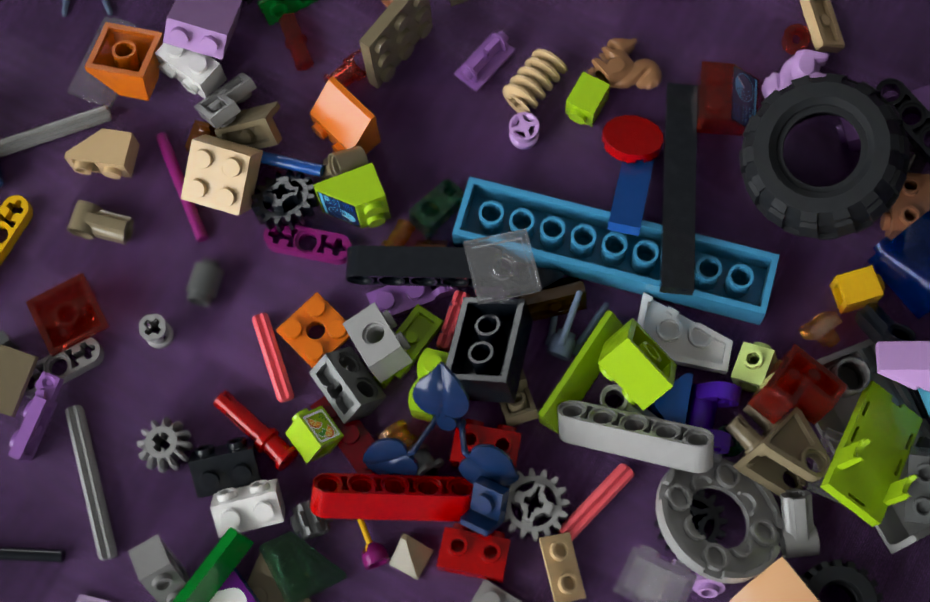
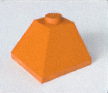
(126, 60)

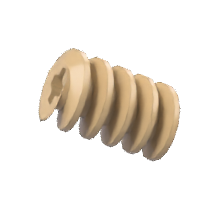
(532, 79)

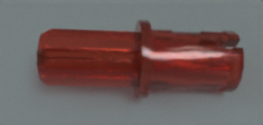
(296, 42)

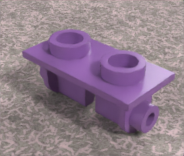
(485, 61)

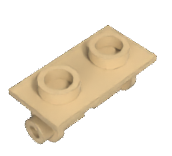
(562, 567)

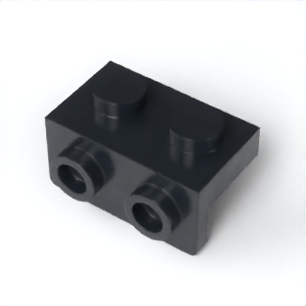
(224, 466)

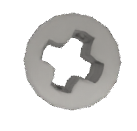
(153, 339)

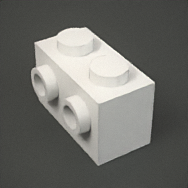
(194, 70)
(248, 507)

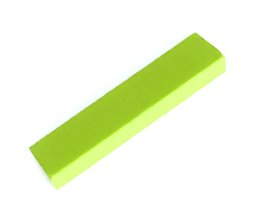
(581, 372)

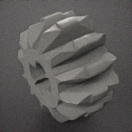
(159, 456)

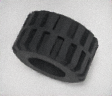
(845, 576)

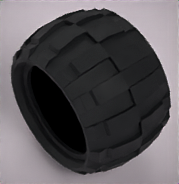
(837, 208)

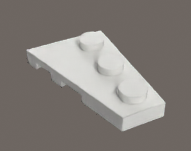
(684, 340)

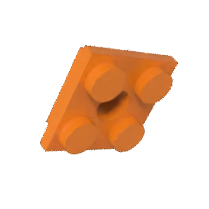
(312, 313)

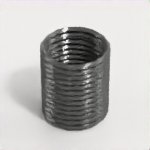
(861, 370)

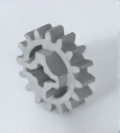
(548, 509)

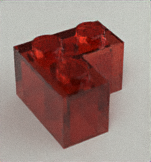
(799, 383)

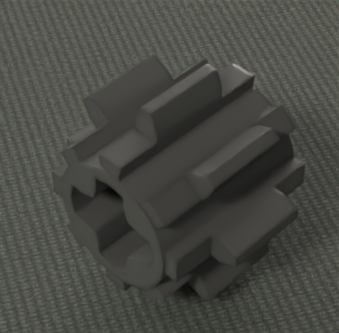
(307, 523)

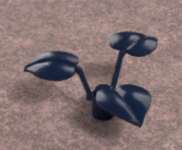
(445, 398)

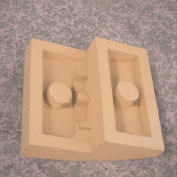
(776, 584)

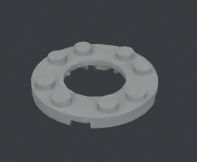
(712, 559)

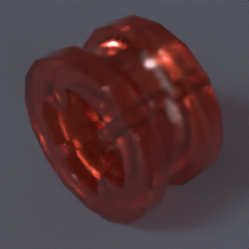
(795, 29)

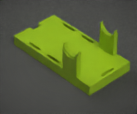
(873, 455)

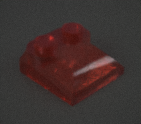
(67, 314)

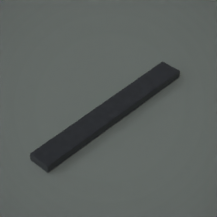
(679, 190)

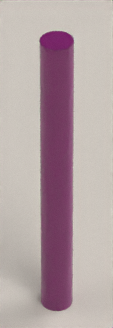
(178, 180)

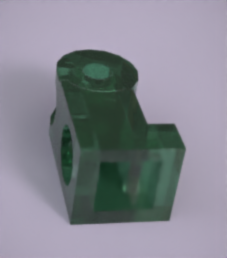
(436, 208)

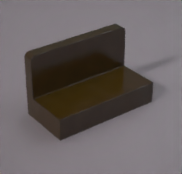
(555, 299)

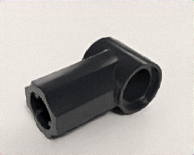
(880, 326)

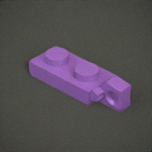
(36, 417)

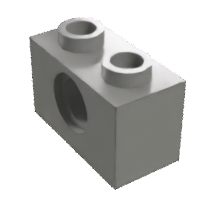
(377, 341)

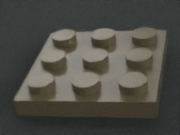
(394, 38)

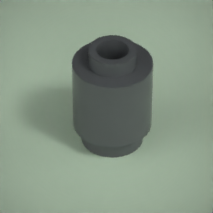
(204, 282)

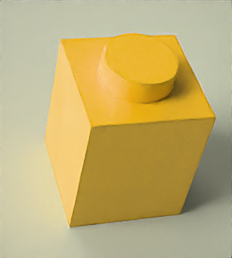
(857, 289)

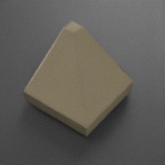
(410, 556)

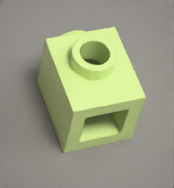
(753, 365)

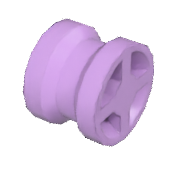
(527, 124)

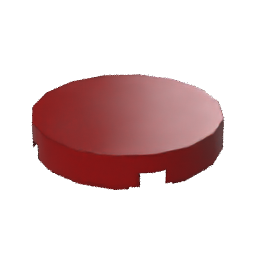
(632, 138)

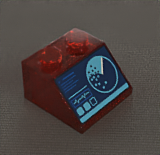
(725, 98)

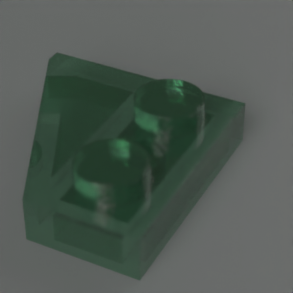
(299, 568)

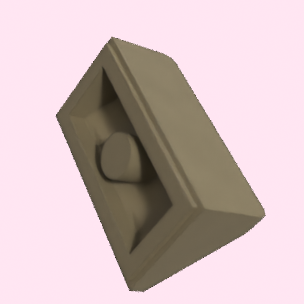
(15, 374)

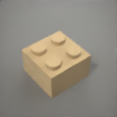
(221, 174)

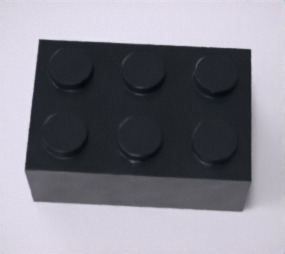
(490, 348)

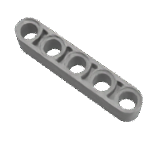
(636, 436)

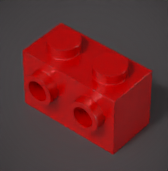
(503, 437)
(473, 553)

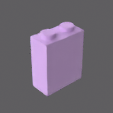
(202, 25)

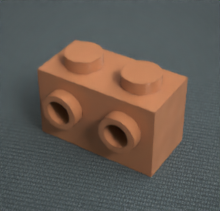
(909, 207)

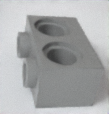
(158, 569)

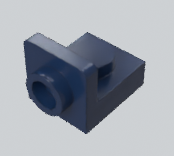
(487, 507)

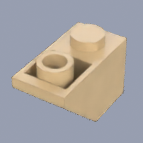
(106, 153)

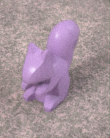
(801, 64)

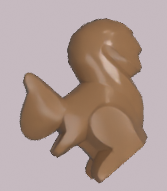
(620, 70)

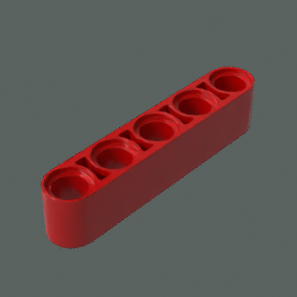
(390, 497)

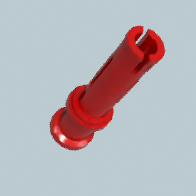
(265, 439)

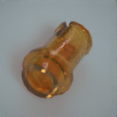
(400, 234)

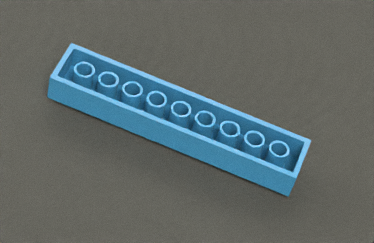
(575, 239)

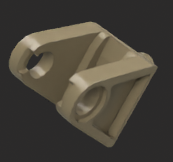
(778, 450)

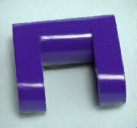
(703, 406)

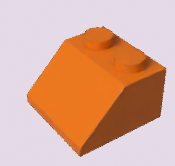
(343, 119)

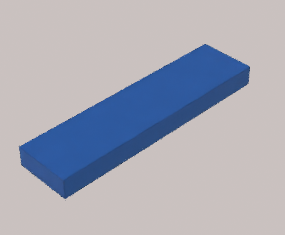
(630, 197)

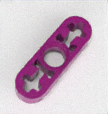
(332, 240)

